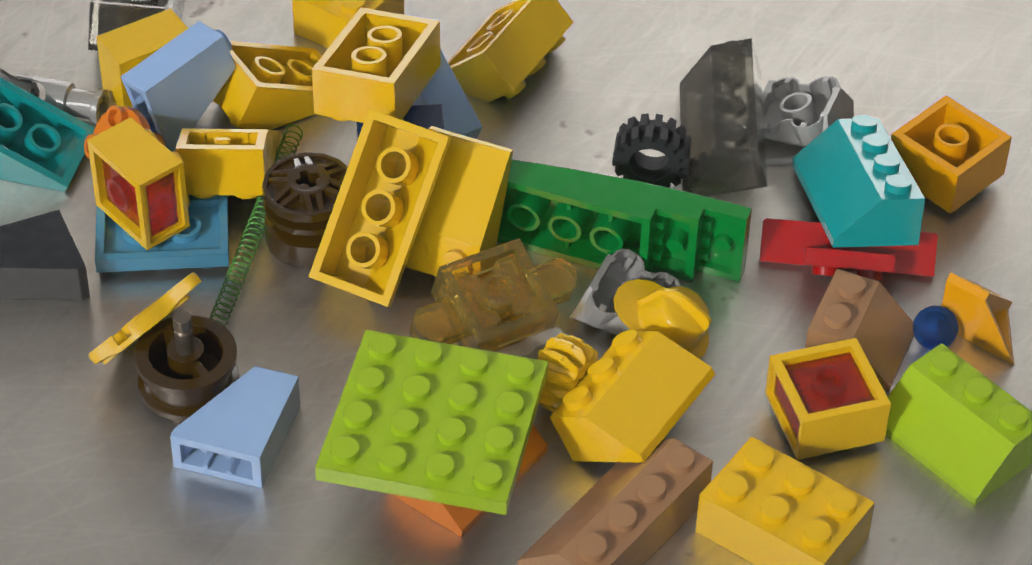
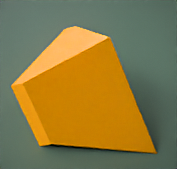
(980, 315)

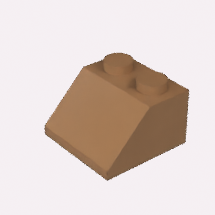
(863, 311)

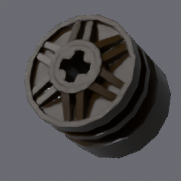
(298, 204)

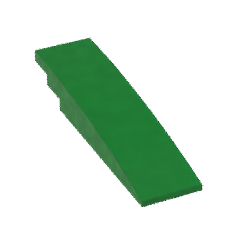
(595, 214)

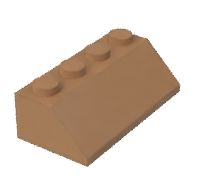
(627, 511)

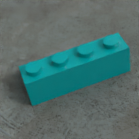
(860, 185)

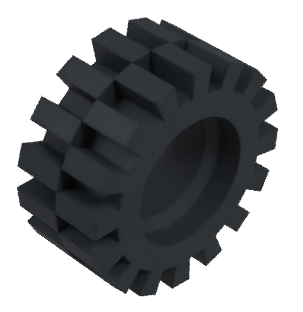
(656, 136)

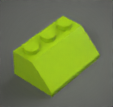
(960, 424)

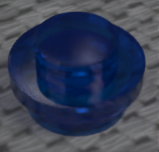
(935, 326)

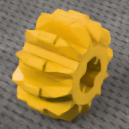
(567, 365)

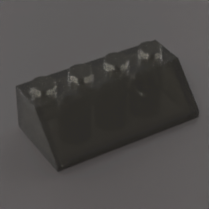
(725, 121)

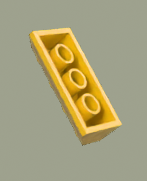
(379, 207)

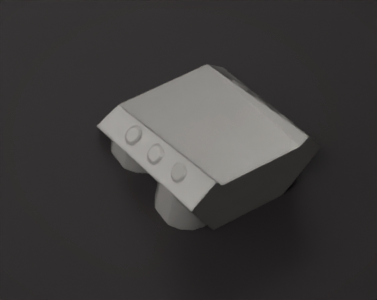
(801, 111)
(597, 301)

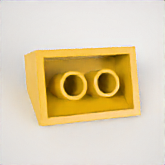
(509, 48)
(630, 398)

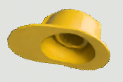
(671, 311)

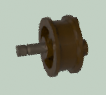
(184, 364)

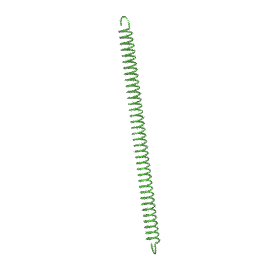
(248, 240)

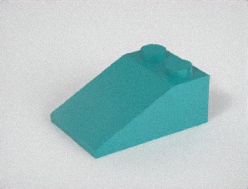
(38, 140)

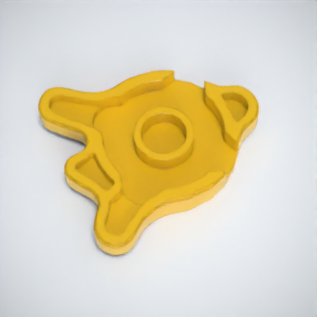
(145, 320)

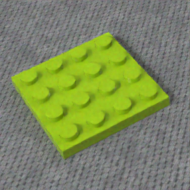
(433, 422)

